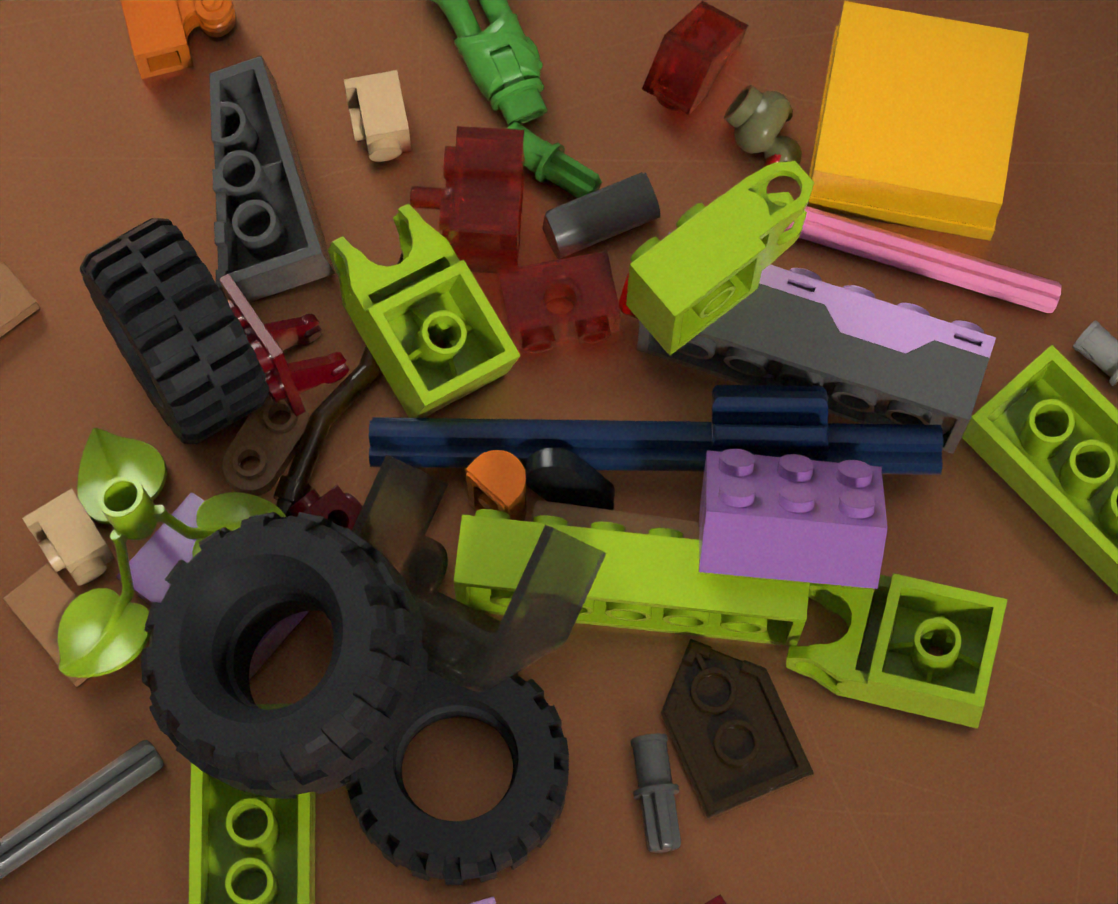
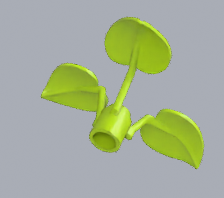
(118, 488)

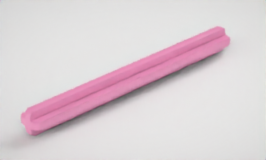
(930, 260)

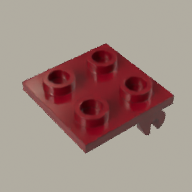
(269, 341)

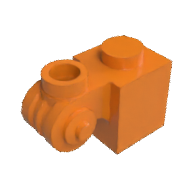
(162, 29)

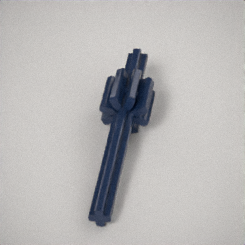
(744, 417)

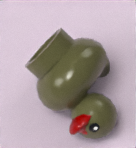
(759, 120)

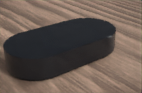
(568, 479)

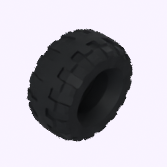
(222, 610)

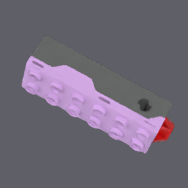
(868, 354)

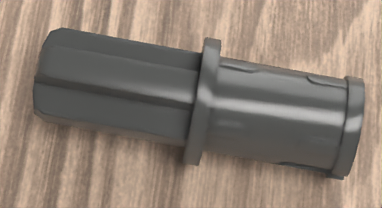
(656, 792)

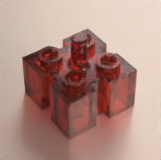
(481, 197)

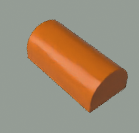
(497, 483)

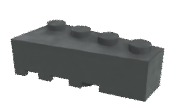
(264, 207)

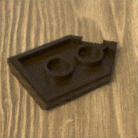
(731, 731)

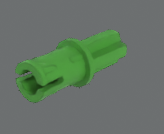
(553, 164)

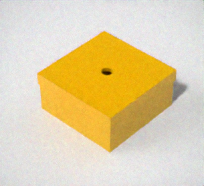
(917, 120)

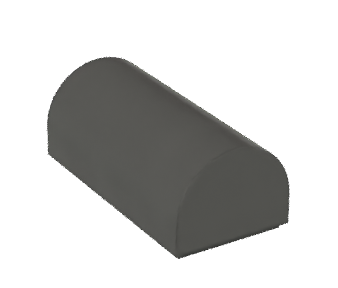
(601, 215)

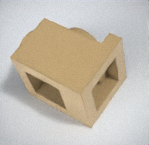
(378, 114)
(71, 538)

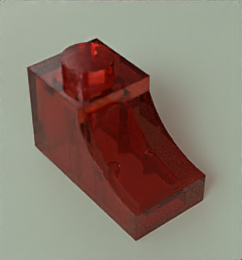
(693, 57)

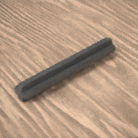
(78, 805)

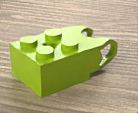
(714, 256)
(420, 301)
(889, 643)

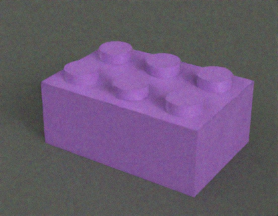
(792, 519)

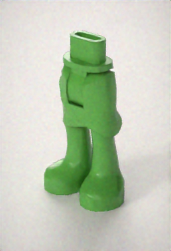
(499, 58)

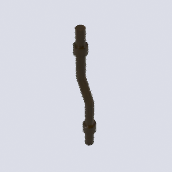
(295, 484)

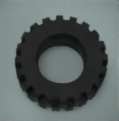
(175, 330)
(489, 841)

